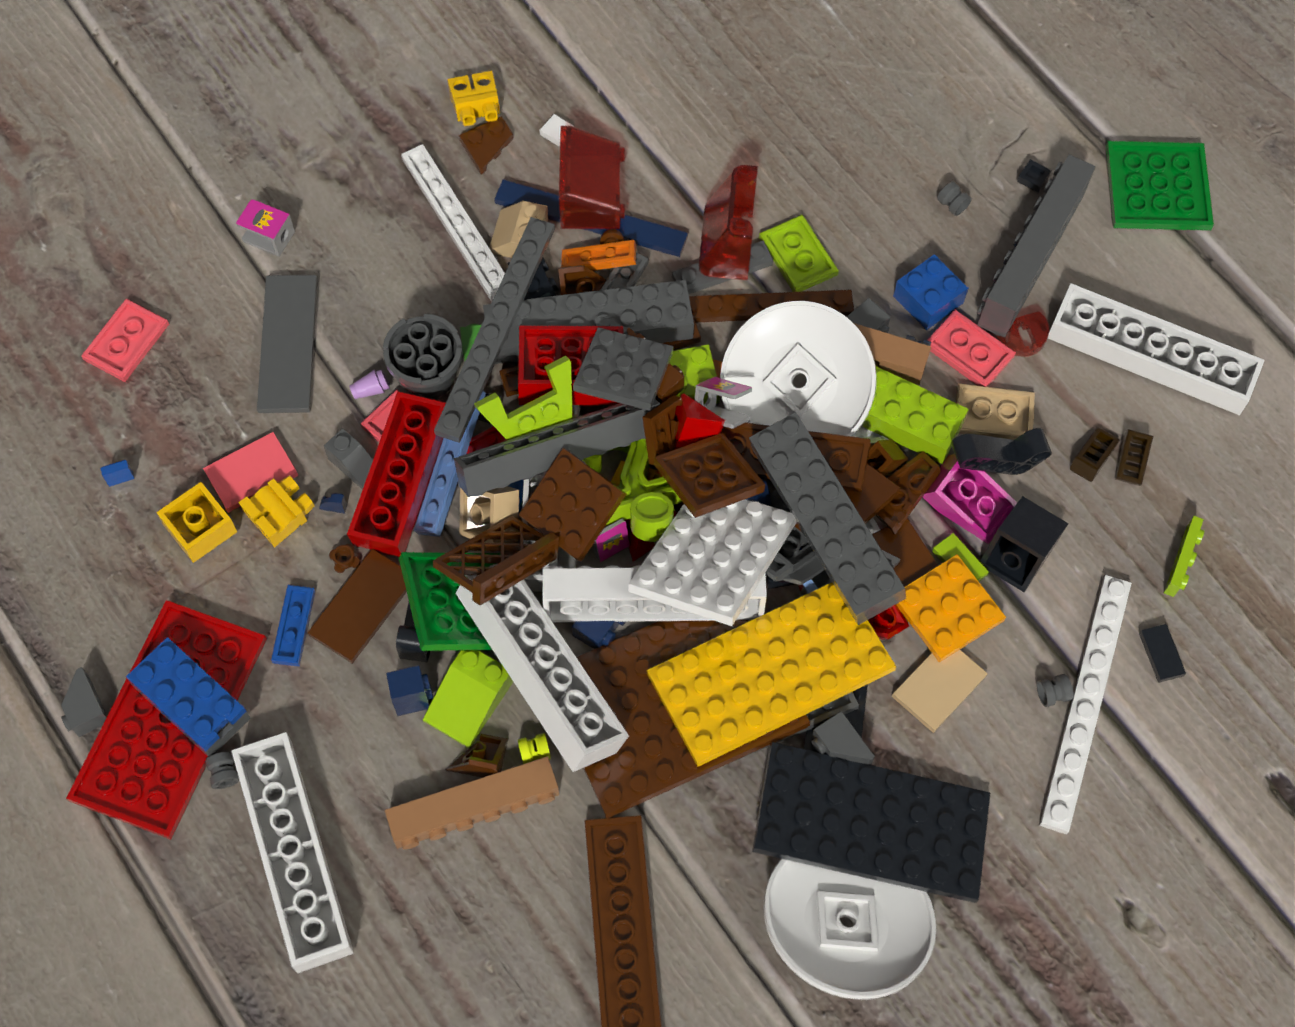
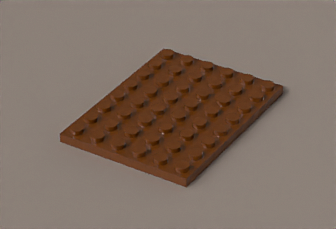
(654, 753)

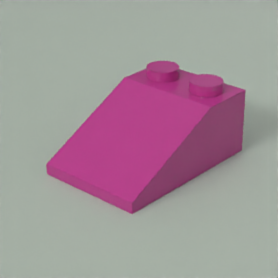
(969, 499)

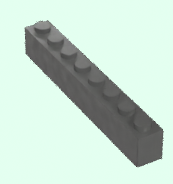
(536, 451)

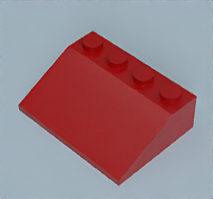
(547, 344)

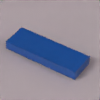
(293, 625)

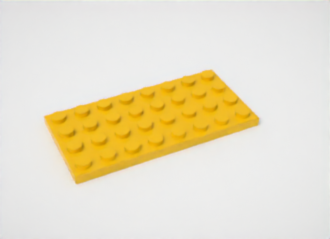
(768, 673)

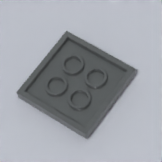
(623, 368)

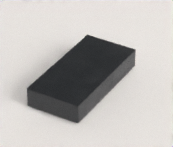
(1162, 653)

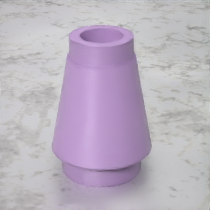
(369, 385)

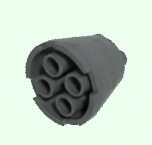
(423, 355)

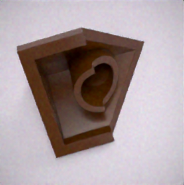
(579, 280)
(482, 758)

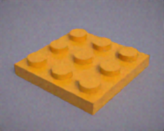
(949, 608)

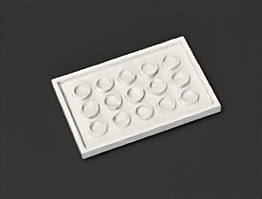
(713, 559)

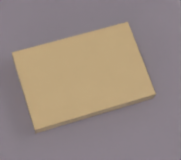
(996, 411)
(939, 688)

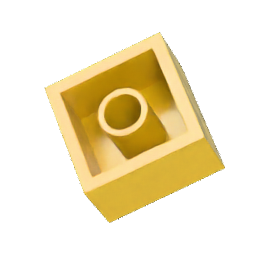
(197, 522)

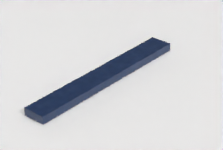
(643, 232)

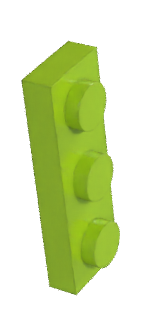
(1185, 556)

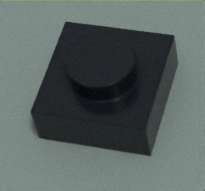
(1034, 175)

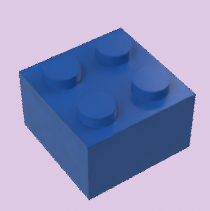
(930, 292)

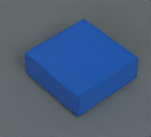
(117, 473)

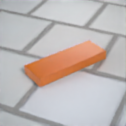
(601, 256)

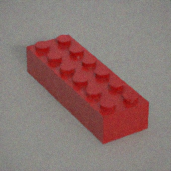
(398, 476)

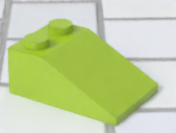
(468, 696)

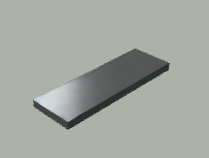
(287, 344)

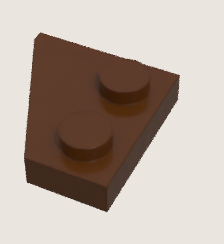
(486, 142)
(661, 428)

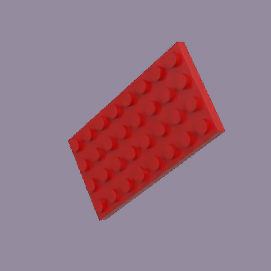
(140, 761)

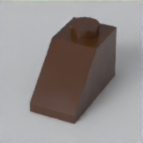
(886, 457)

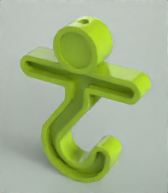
(647, 502)

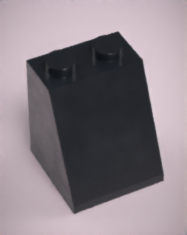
(1023, 543)

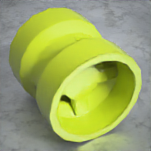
(527, 746)

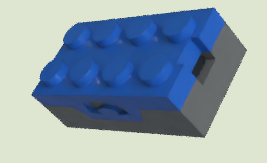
(188, 697)

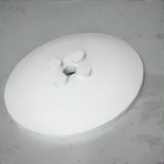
(808, 341)
(867, 961)

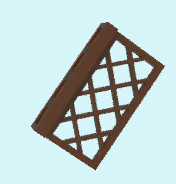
(510, 569)

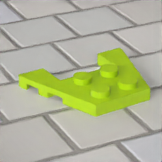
(538, 414)

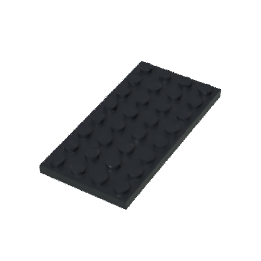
(872, 822)

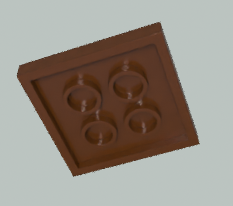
(709, 475)
(572, 504)

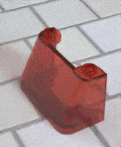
(589, 180)
(725, 233)

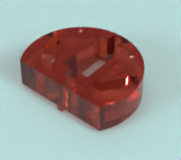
(1038, 331)

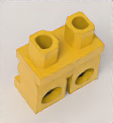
(474, 102)
(275, 511)

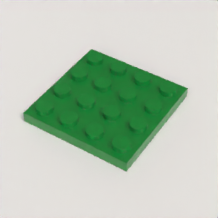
(1159, 185)
(435, 607)

